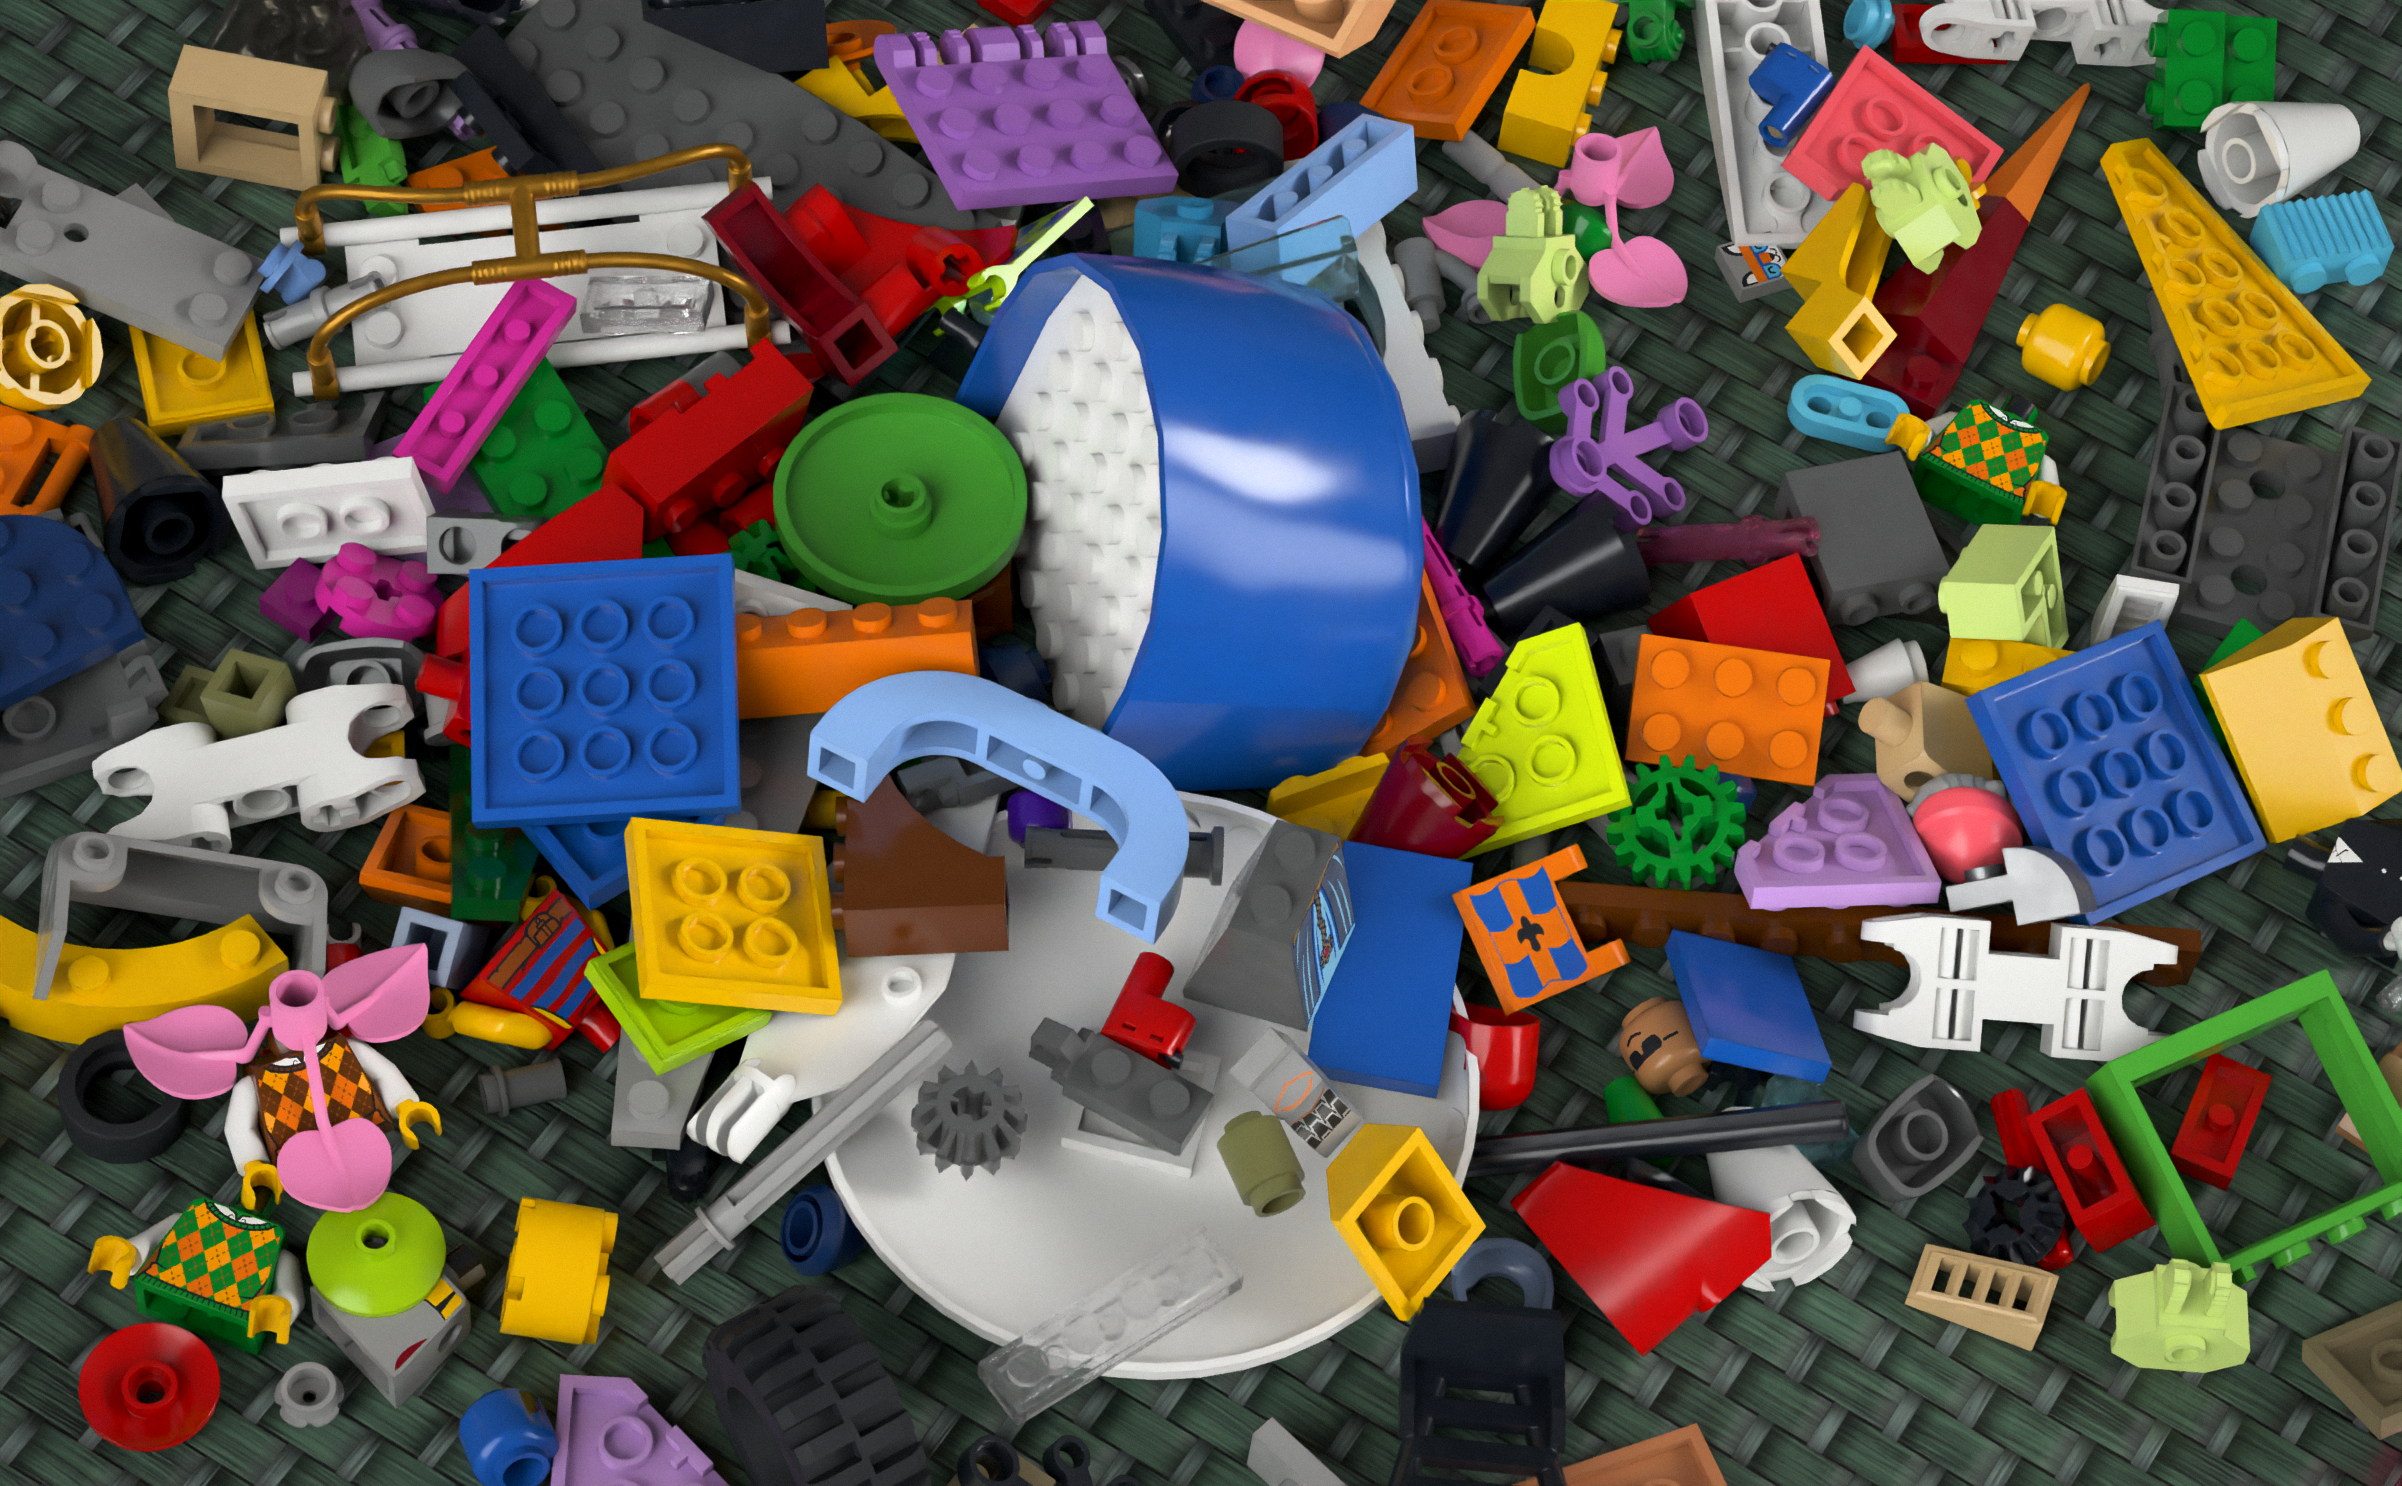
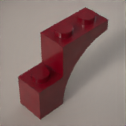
(798, 285)

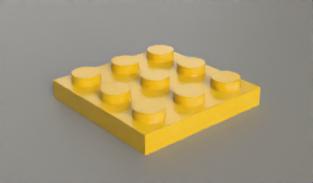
(732, 917)

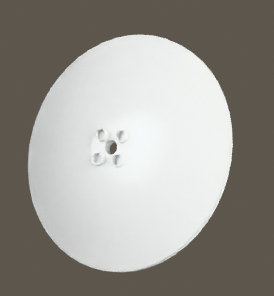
(1087, 1192)

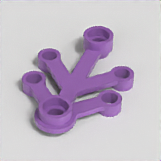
(1582, 464)

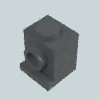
(1615, 663)

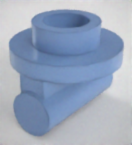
(291, 272)

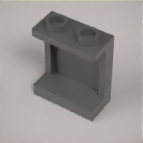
(1874, 537)

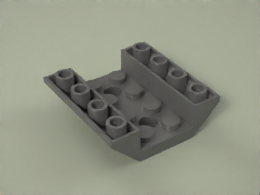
(2307, 551)

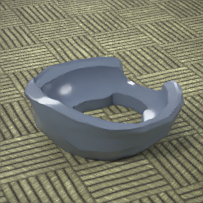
(1508, 1260)

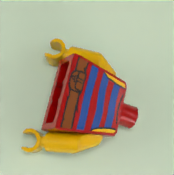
(536, 981)

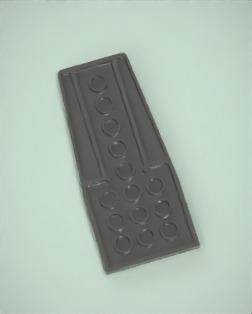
(653, 93)

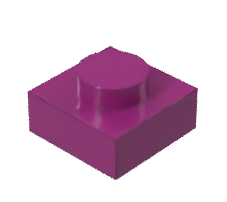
(293, 603)

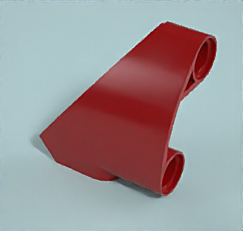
(894, 263)

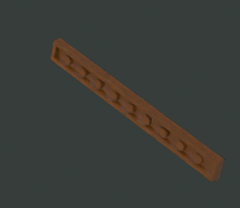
(1650, 914)

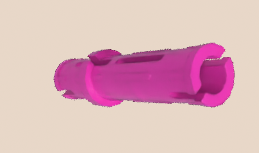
(1460, 611)

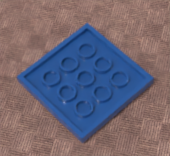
(604, 691)
(2118, 769)

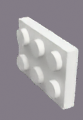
(329, 505)

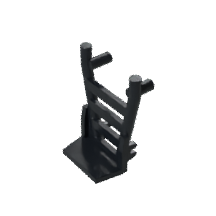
(1481, 1350)

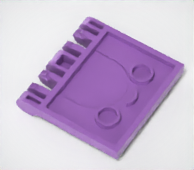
(1024, 125)

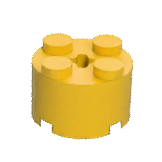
(558, 1271)

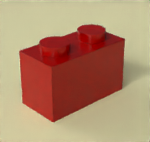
(2090, 1171)

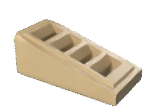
(2009, 1278)

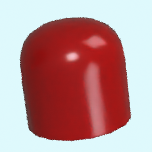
(1292, 105)
(1504, 1052)

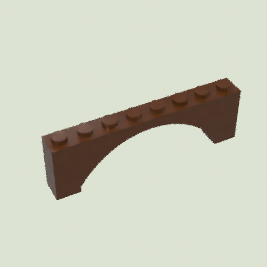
(903, 877)

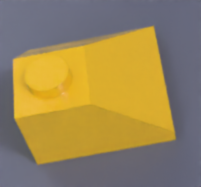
(1400, 1212)

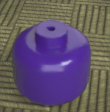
(1034, 810)

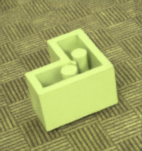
(2007, 587)

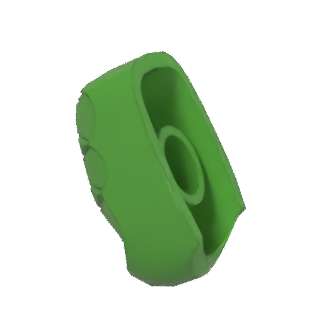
(1551, 358)

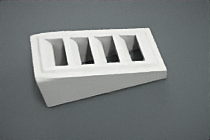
(2131, 604)

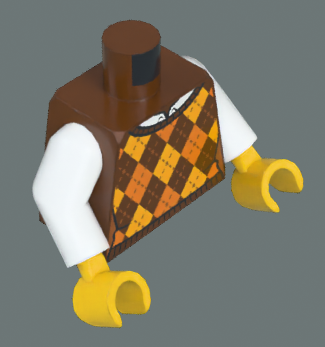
(277, 1103)

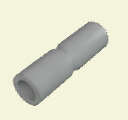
(1488, 165)

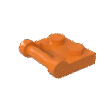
(23, 451)

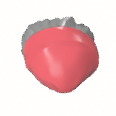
(1965, 823)

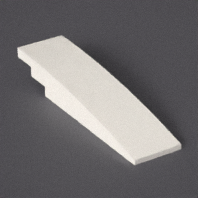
(1754, 186)

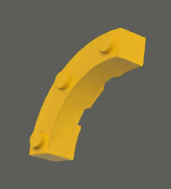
(114, 987)

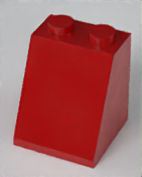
(1765, 611)

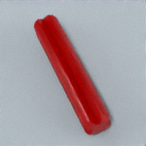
(2022, 1152)

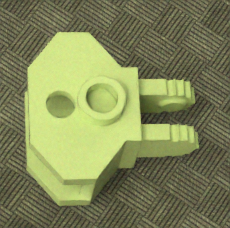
(1922, 203)
(1533, 261)
(2181, 1318)

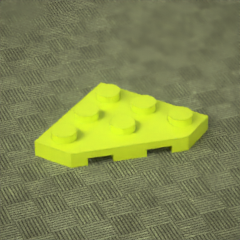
(1545, 741)

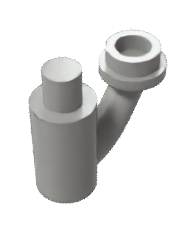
(1422, 274)

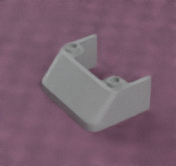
(181, 885)

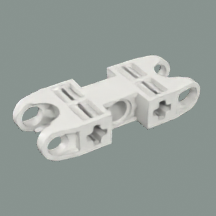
(2115, 25)
(1962, 982)

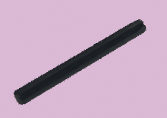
(1660, 1138)

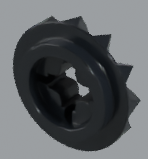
(2040, 1216)

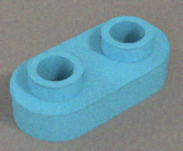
(1847, 412)

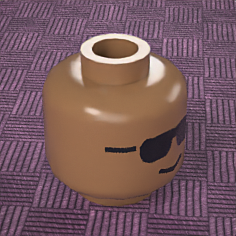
(1662, 1048)

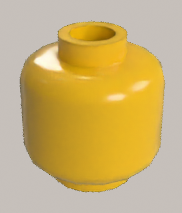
(2063, 347)

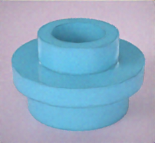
(1869, 22)

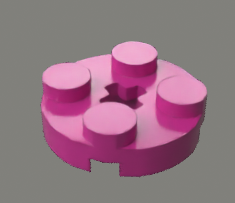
(379, 595)

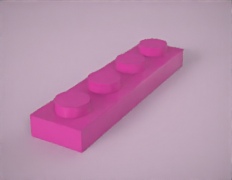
(485, 381)

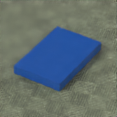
(1747, 1007)

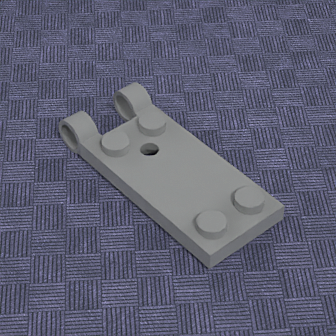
(131, 260)

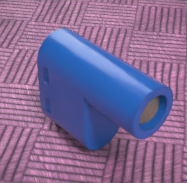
(1793, 86)

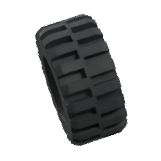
(809, 1397)

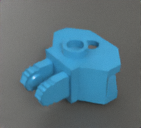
(1181, 228)

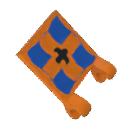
(1529, 935)

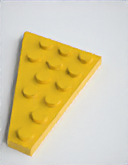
(2233, 320)

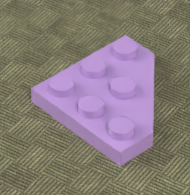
(1839, 852)
(619, 1439)

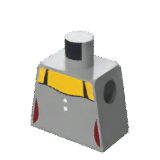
(406, 1347)

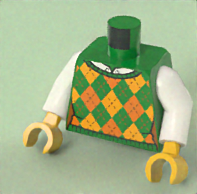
(1983, 462)
(212, 1271)

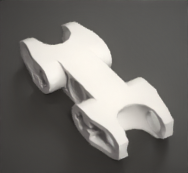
(302, 767)

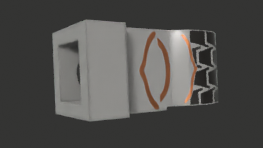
(1297, 1091)

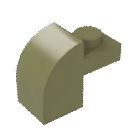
(235, 700)

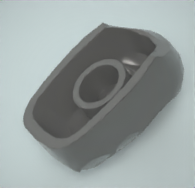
(406, 91)
(363, 662)
(1916, 1140)

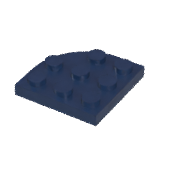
(57, 606)

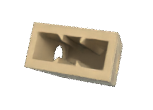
(1923, 735)

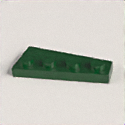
(487, 866)

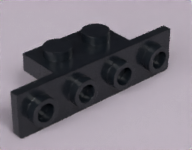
(518, 115)

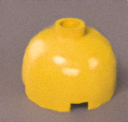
(45, 349)

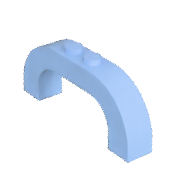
(1032, 747)

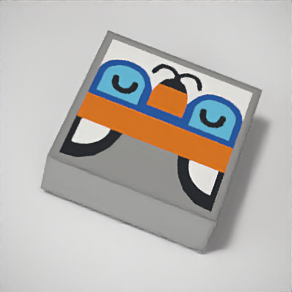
(1752, 269)

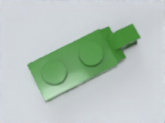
(369, 159)

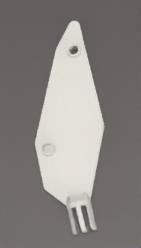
(820, 1053)

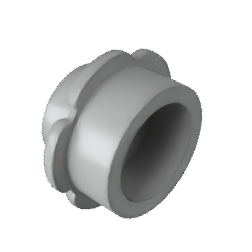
(305, 1379)

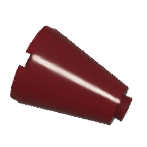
(1427, 805)

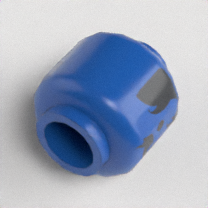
(508, 1438)

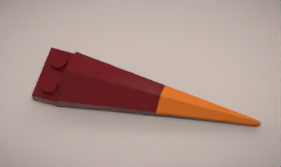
(1945, 310)

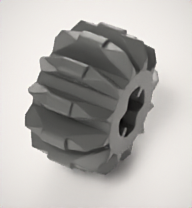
(969, 1120)

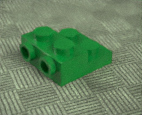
(2206, 63)

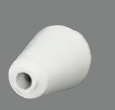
(2272, 150)
(1805, 1210)

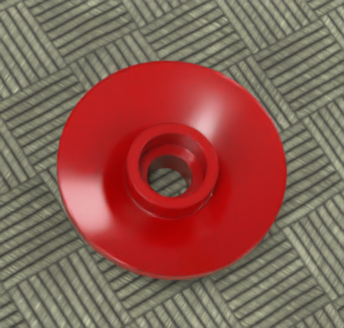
(142, 1361)

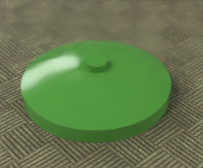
(900, 500)

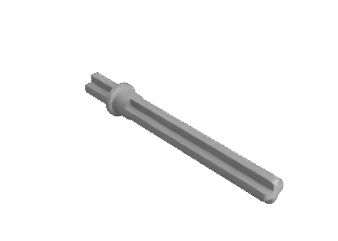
(802, 1151)

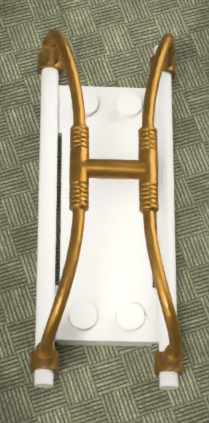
(451, 288)

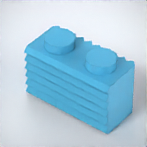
(2323, 241)

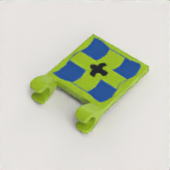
(1030, 243)

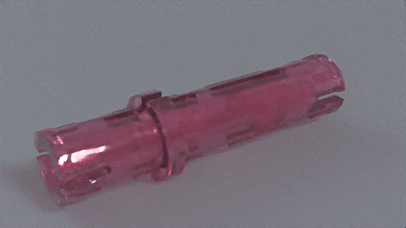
(1750, 540)

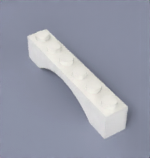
(1400, 342)

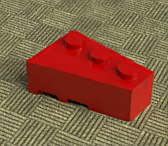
(716, 446)

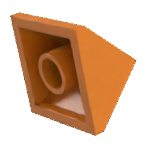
(412, 862)

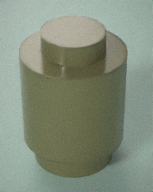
(1262, 1163)

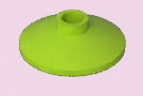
(380, 1279)

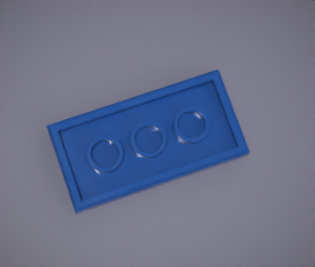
(1397, 976)

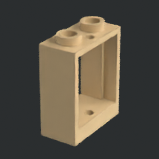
(256, 88)

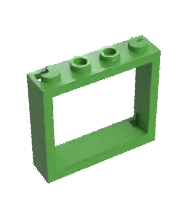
(2348, 1066)

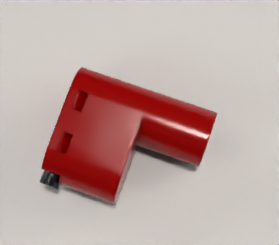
(1145, 1020)

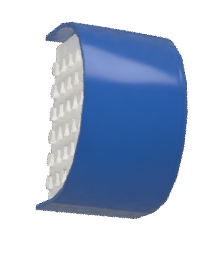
(1208, 511)

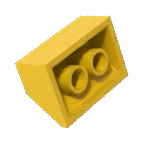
(2303, 728)

